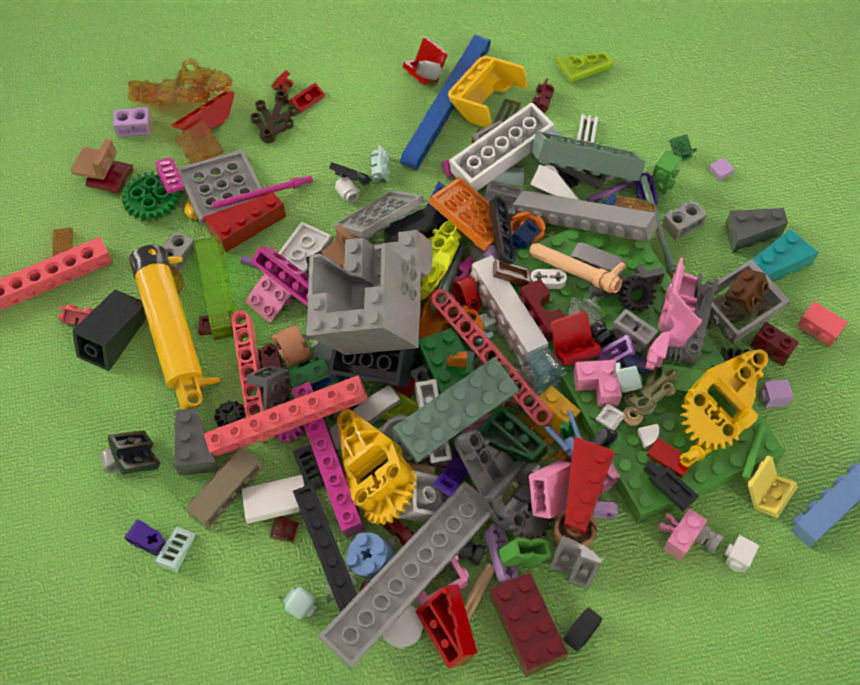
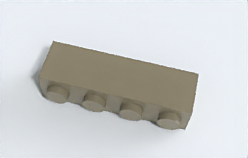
(224, 488)

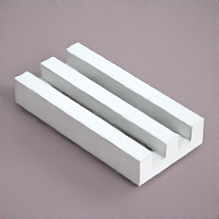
(589, 120)

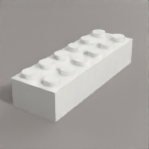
(500, 147)
(511, 315)

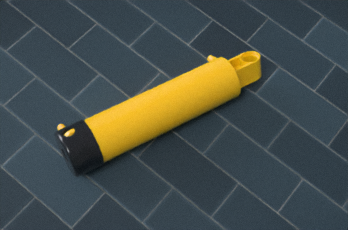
(168, 324)

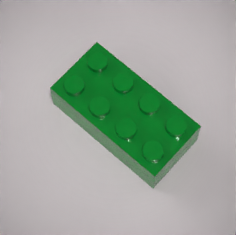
(434, 354)

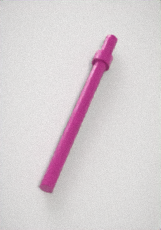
(293, 183)

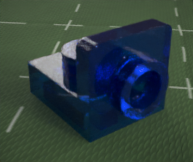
(525, 234)

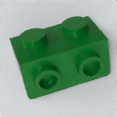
(312, 372)

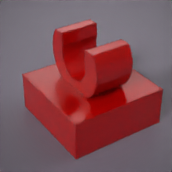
(281, 81)

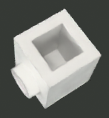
(740, 554)

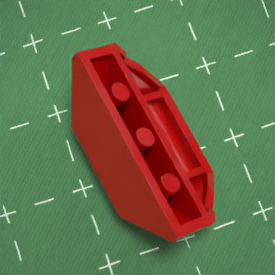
(212, 112)

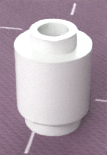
(347, 190)

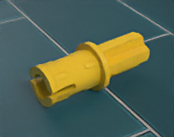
(696, 453)

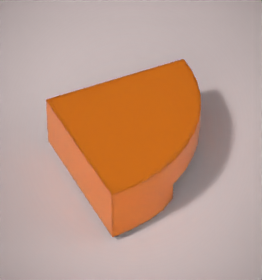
(458, 360)

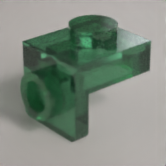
(681, 147)

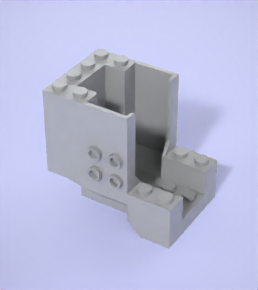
(371, 299)

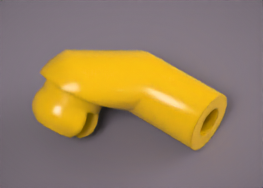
(189, 211)

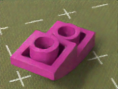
(464, 269)

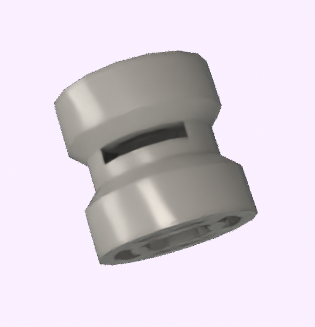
(714, 538)

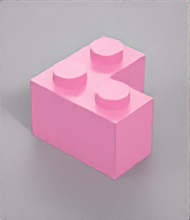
(599, 377)

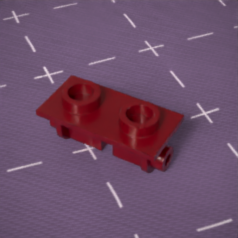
(544, 94)

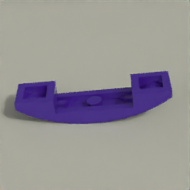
(451, 476)

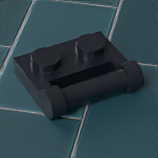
(350, 173)

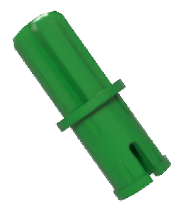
(566, 430)

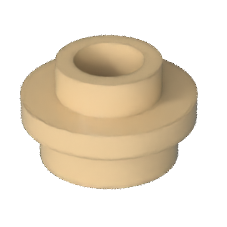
(632, 421)

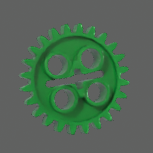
(144, 205)

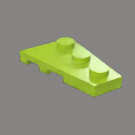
(583, 66)

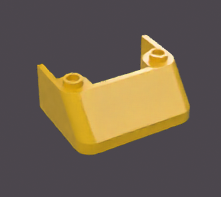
(479, 82)

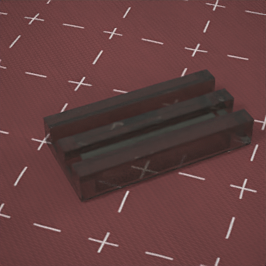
(501, 111)

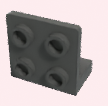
(275, 385)

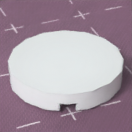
(405, 630)

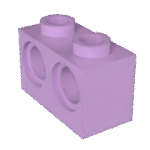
(132, 122)

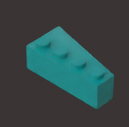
(785, 256)

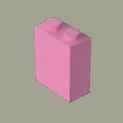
(550, 489)

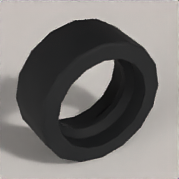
(583, 629)

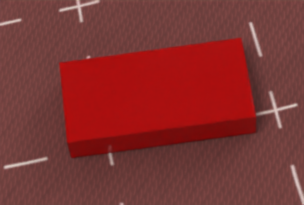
(667, 457)

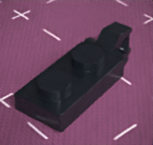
(670, 485)

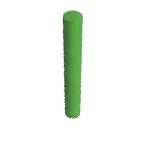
(753, 452)

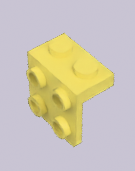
(769, 491)

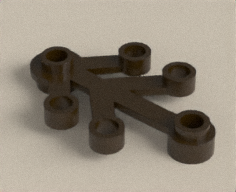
(269, 133)

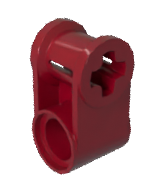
(274, 360)

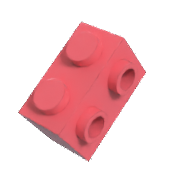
(822, 323)

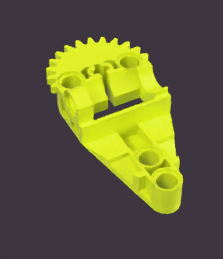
(443, 250)

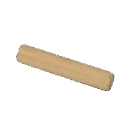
(479, 589)

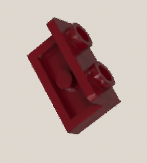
(775, 343)

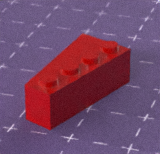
(587, 477)

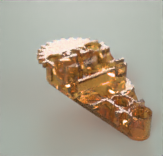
(201, 81)

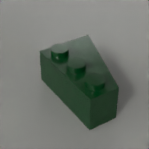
(512, 437)

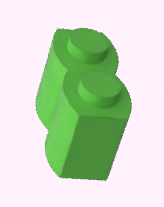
(524, 552)

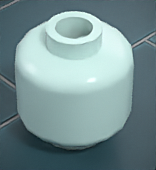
(299, 603)

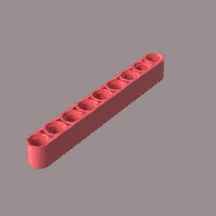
(485, 349)

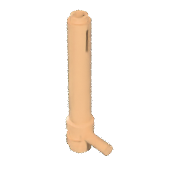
(599, 277)

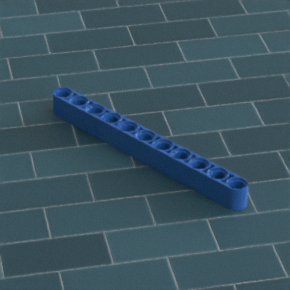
(442, 107)

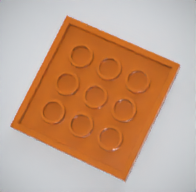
(466, 211)

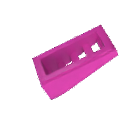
(169, 174)

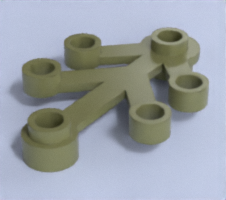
(647, 403)

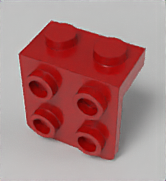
(427, 51)
(573, 338)

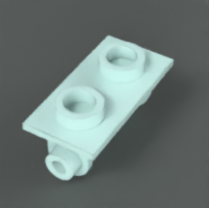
(380, 160)

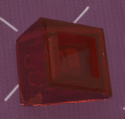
(284, 529)

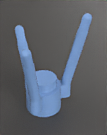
(567, 445)

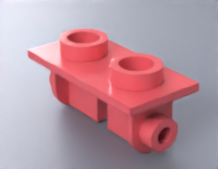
(71, 314)

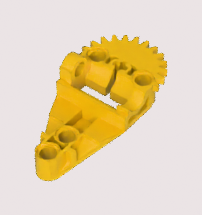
(735, 389)
(363, 451)

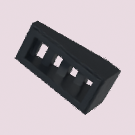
(306, 455)

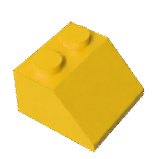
(559, 406)

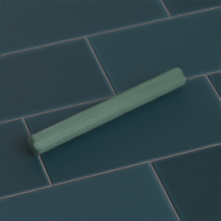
(446, 280)

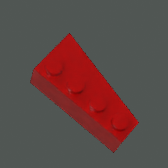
(244, 220)

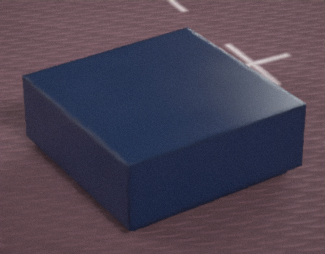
(638, 361)

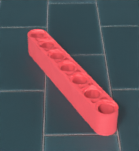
(247, 366)

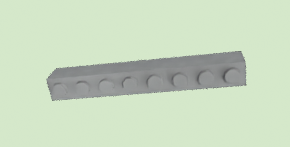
(588, 215)

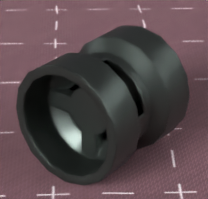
(467, 550)

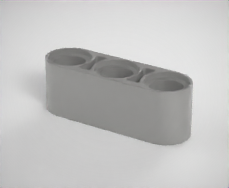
(596, 257)

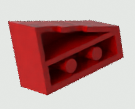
(448, 626)

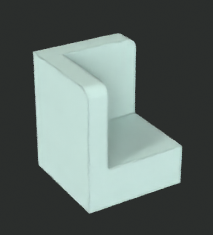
(628, 378)

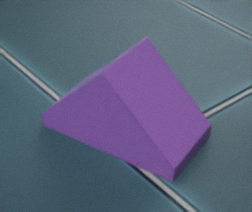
(618, 350)

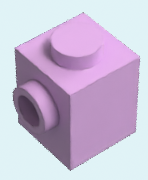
(776, 393)

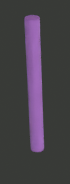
(611, 190)

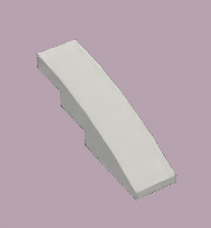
(371, 410)

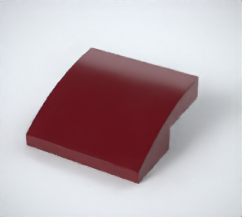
(114, 179)

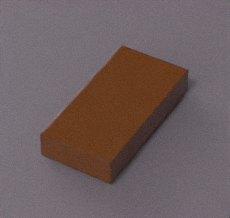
(511, 272)

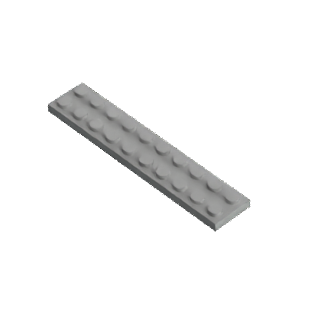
(405, 576)

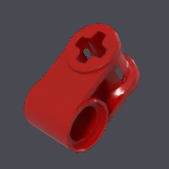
(466, 291)

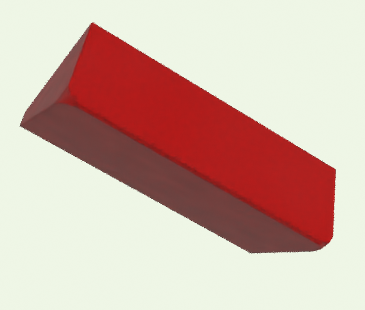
(307, 97)

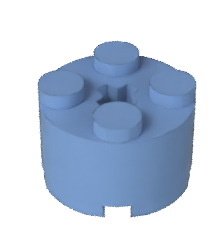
(368, 555)

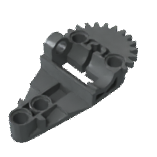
(492, 474)

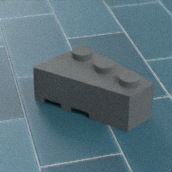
(753, 226)
(191, 448)

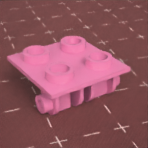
(268, 298)

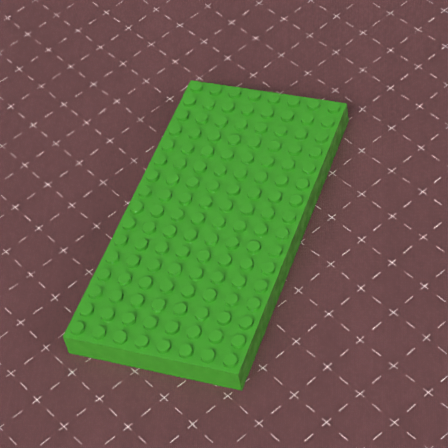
(630, 457)

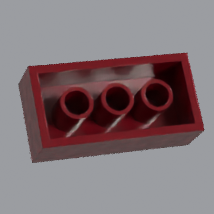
(528, 624)

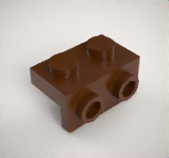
(748, 289)

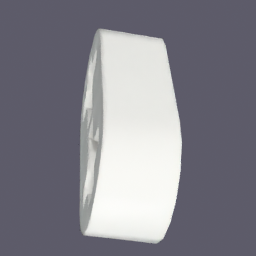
(548, 277)

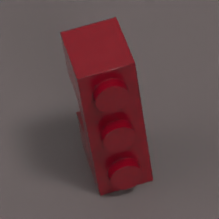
(534, 297)

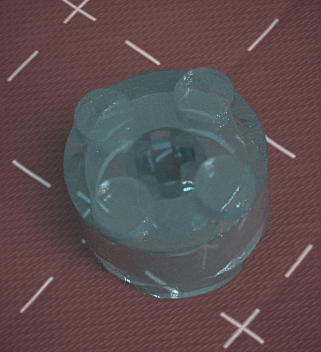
(543, 370)

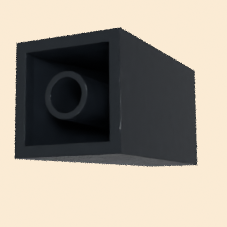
(108, 329)

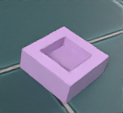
(721, 169)

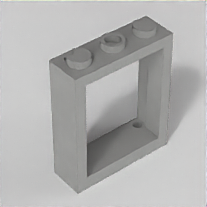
(773, 295)

